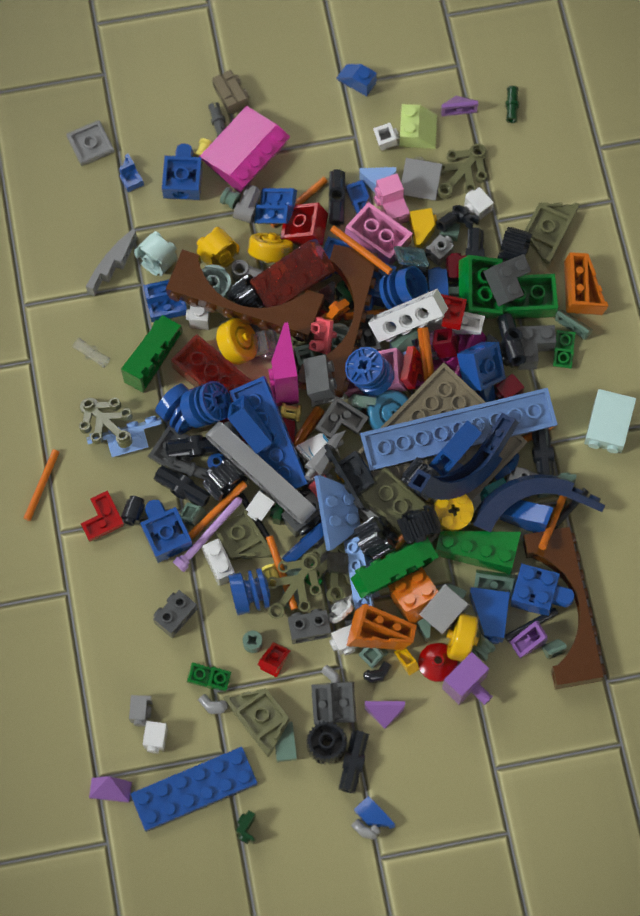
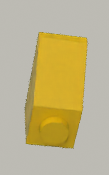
(422, 226)

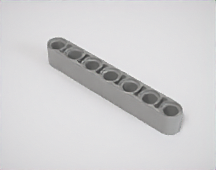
(260, 472)

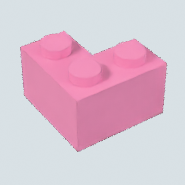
(390, 198)

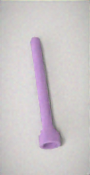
(183, 561)

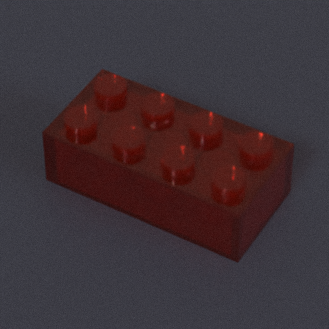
(293, 274)
(202, 363)

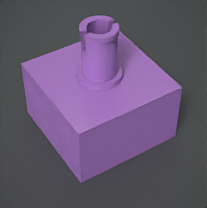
(467, 680)

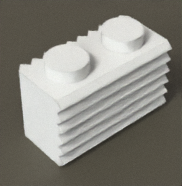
(218, 561)

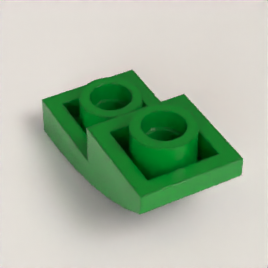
(564, 349)
(208, 677)

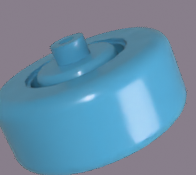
(384, 408)

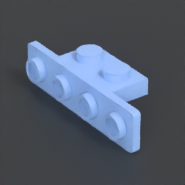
(137, 433)
(357, 560)

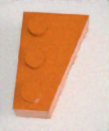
(581, 286)
(379, 630)

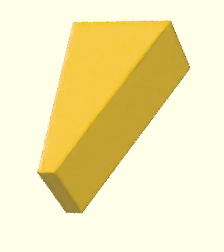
(407, 661)

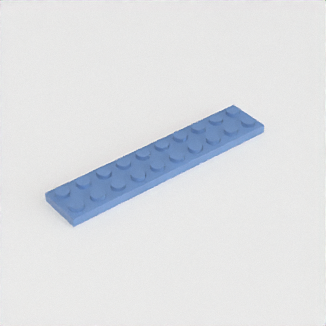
(430, 434)

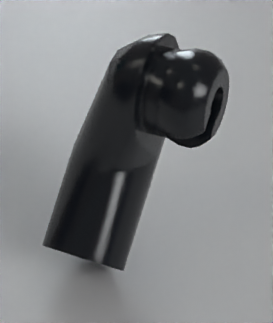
(377, 675)

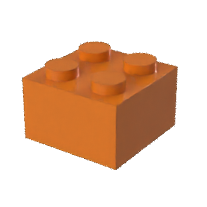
(412, 594)

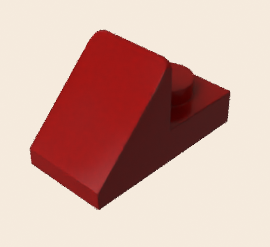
(274, 659)

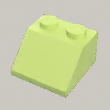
(417, 127)

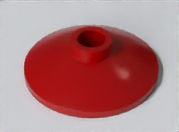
(432, 670)

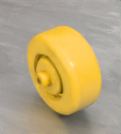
(269, 247)
(235, 341)
(462, 637)

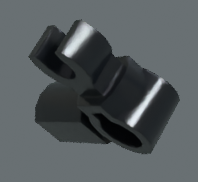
(458, 215)

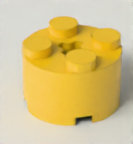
(217, 248)
(462, 517)

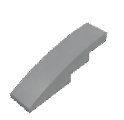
(114, 258)

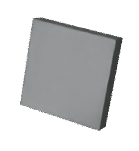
(90, 143)
(421, 178)

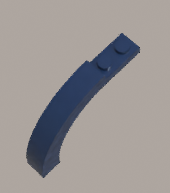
(474, 471)
(509, 493)

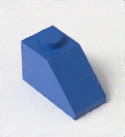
(358, 78)

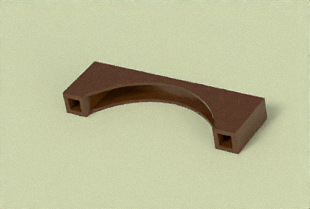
(359, 277)
(191, 286)
(582, 661)

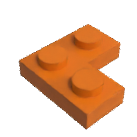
(337, 311)

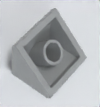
(444, 609)

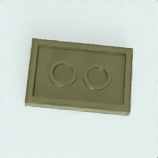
(391, 498)

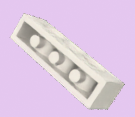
(431, 301)

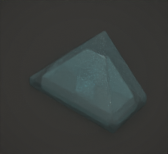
(410, 256)

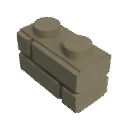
(230, 91)

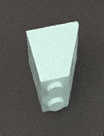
(609, 421)

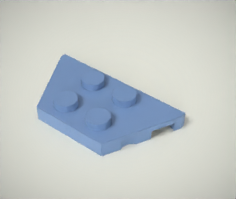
(337, 511)

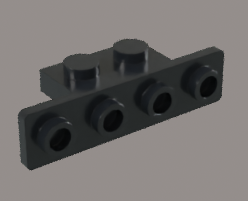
(354, 473)

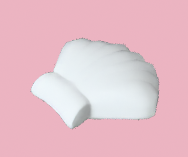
(341, 609)

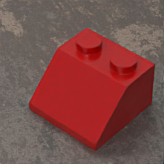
(305, 224)

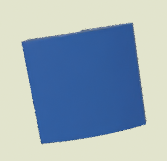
(275, 206)
(160, 303)

